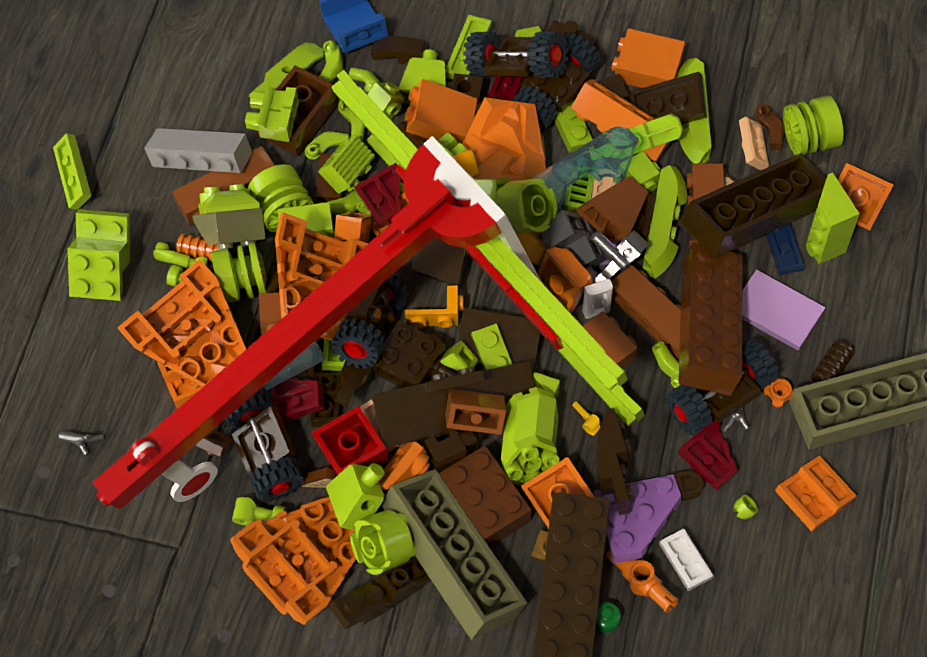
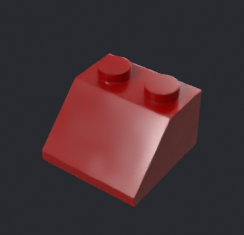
(350, 441)

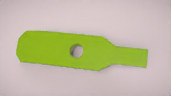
(301, 56)
(657, 132)

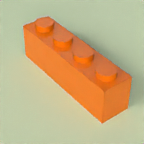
(610, 110)

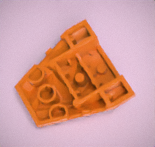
(506, 140)
(307, 261)
(188, 328)
(297, 558)

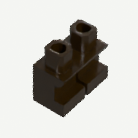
(450, 450)

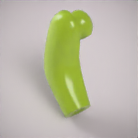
(334, 61)
(357, 126)
(323, 143)
(345, 204)
(667, 362)

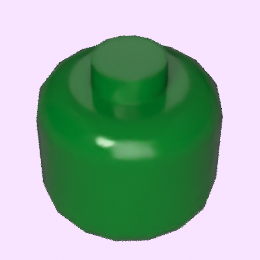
(607, 617)

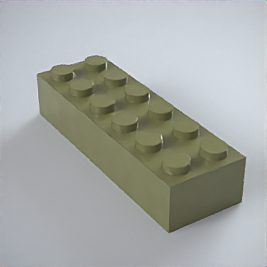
(862, 401)
(455, 555)

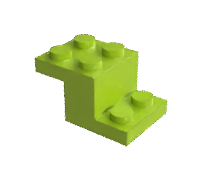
(99, 255)

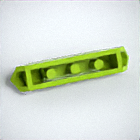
(696, 134)
(669, 198)

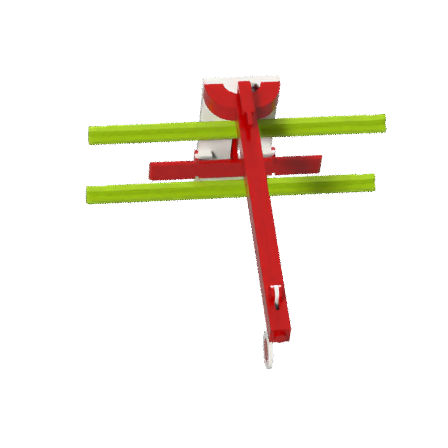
(441, 204)

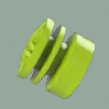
(813, 125)
(278, 189)
(239, 272)

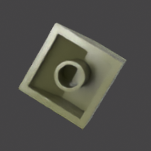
(231, 227)

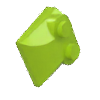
(221, 201)

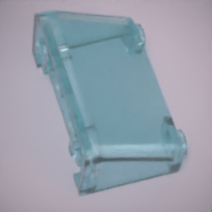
(601, 157)

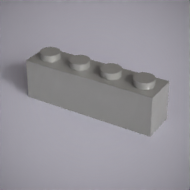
(198, 150)

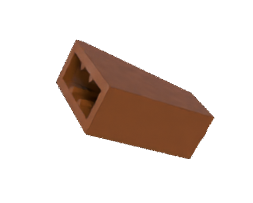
(615, 209)

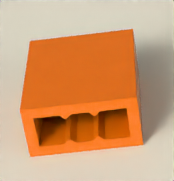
(647, 58)
(439, 111)

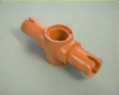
(650, 587)

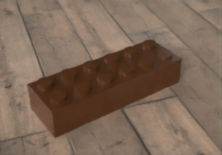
(711, 321)

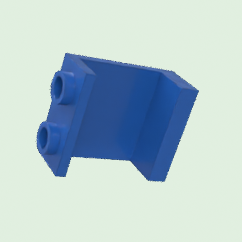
(353, 23)

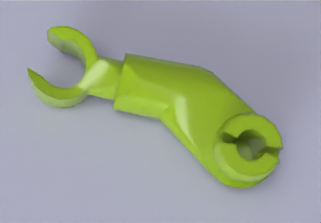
(164, 254)

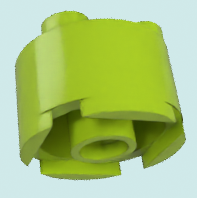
(527, 204)
(382, 541)

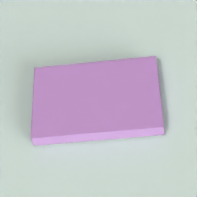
(779, 310)

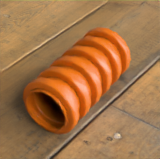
(195, 246)

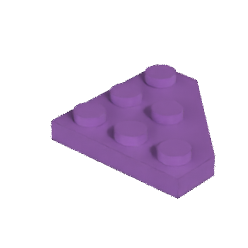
(652, 504)

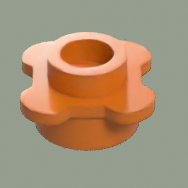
(779, 385)

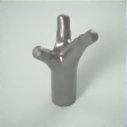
(736, 416)
(79, 439)

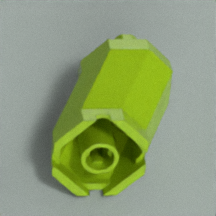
(529, 435)

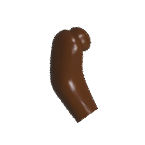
(772, 124)

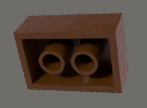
(314, 106)
(487, 496)

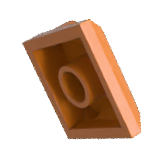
(866, 193)
(564, 276)
(405, 464)
(558, 478)

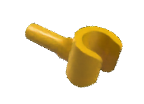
(591, 424)

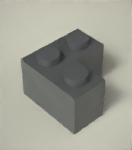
(573, 232)

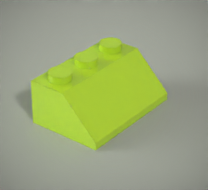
(832, 222)

